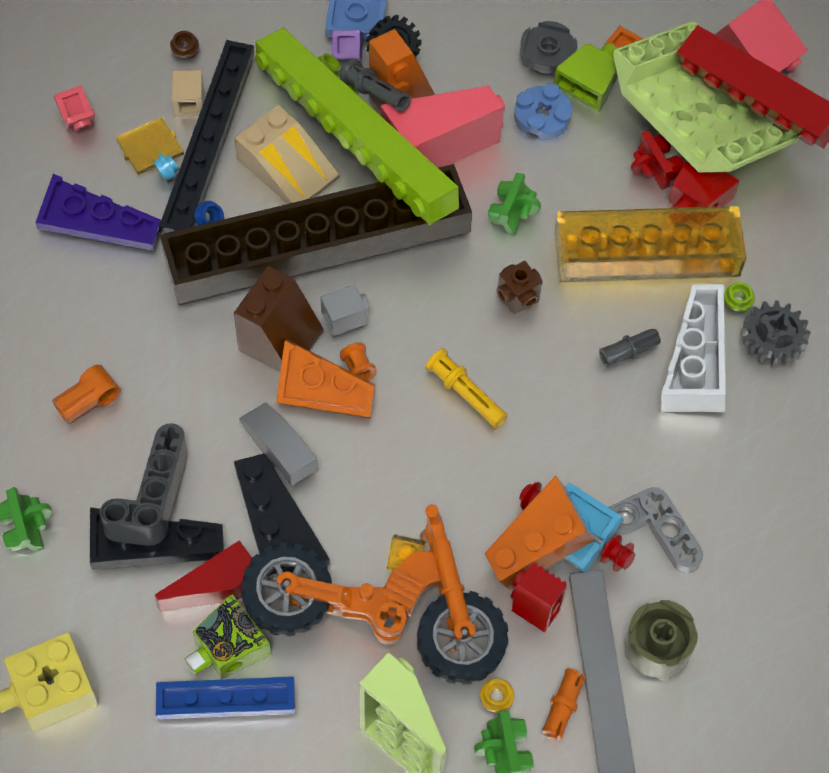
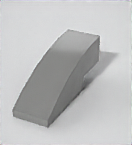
(280, 443)

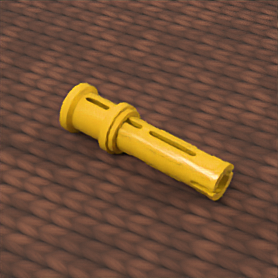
(456, 379)

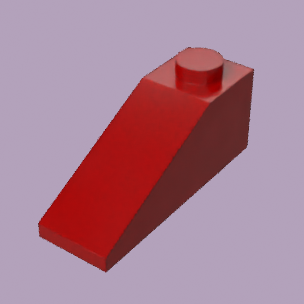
(209, 582)

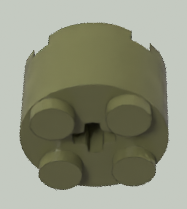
(658, 657)

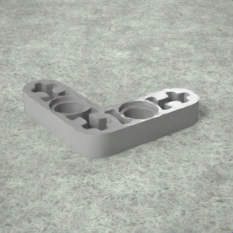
(648, 515)

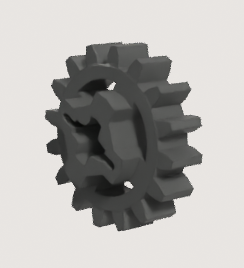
(789, 340)

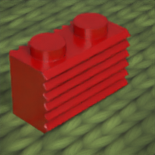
(537, 596)

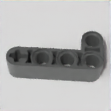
(155, 494)

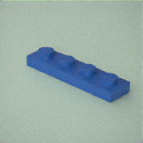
(225, 698)

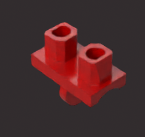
(652, 162)

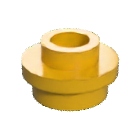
(500, 686)

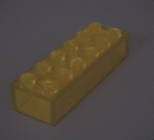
(649, 244)

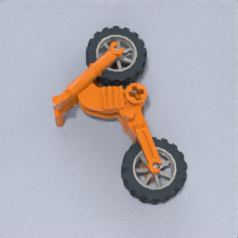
(377, 604)

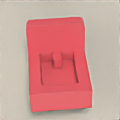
(75, 108)

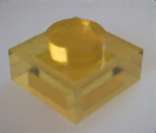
(401, 548)

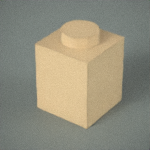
(187, 92)

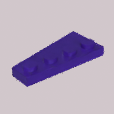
(82, 214)

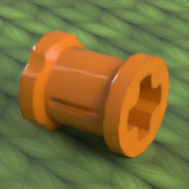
(357, 361)

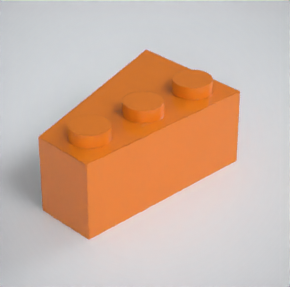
(397, 66)
(541, 534)

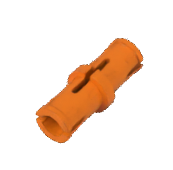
(563, 704)

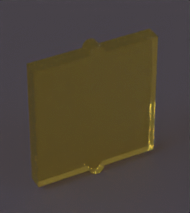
(146, 142)

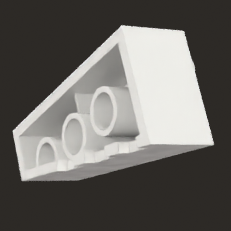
(698, 363)

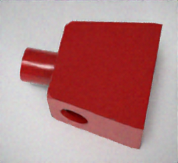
(702, 188)

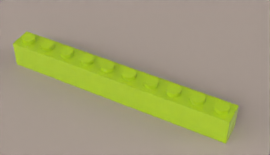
(357, 126)

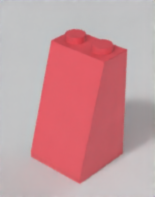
(450, 123)

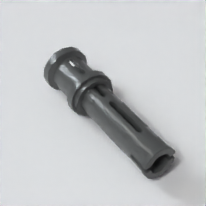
(367, 82)

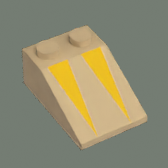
(284, 157)

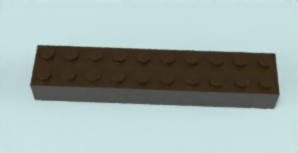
(301, 238)

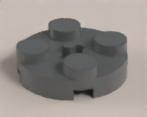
(546, 33)

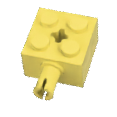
(30, 690)

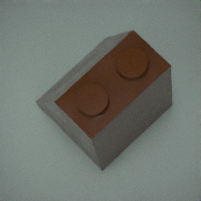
(270, 315)

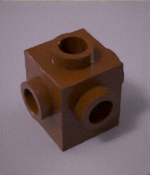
(519, 286)

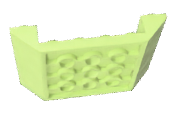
(711, 140)

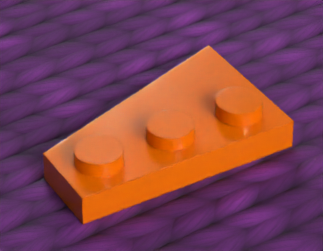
(322, 385)

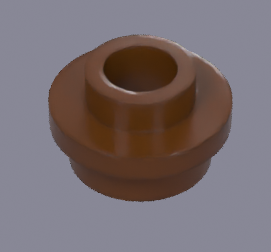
(185, 39)

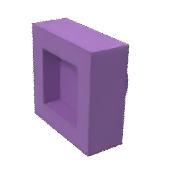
(347, 45)

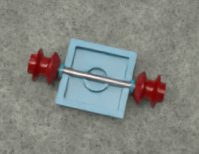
(601, 523)

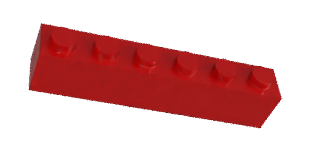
(757, 85)

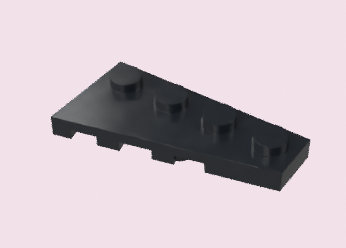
(272, 509)
(182, 543)

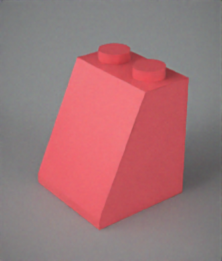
(765, 36)

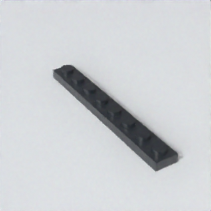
(207, 137)

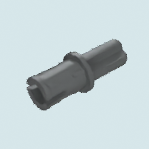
(629, 347)

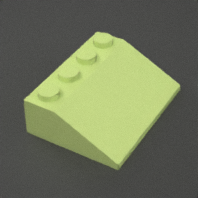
(399, 718)

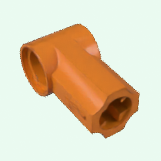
(93, 389)

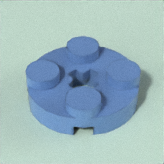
(543, 97)

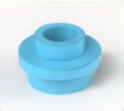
(166, 166)

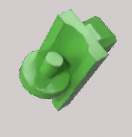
(518, 204)
(28, 518)
(500, 745)

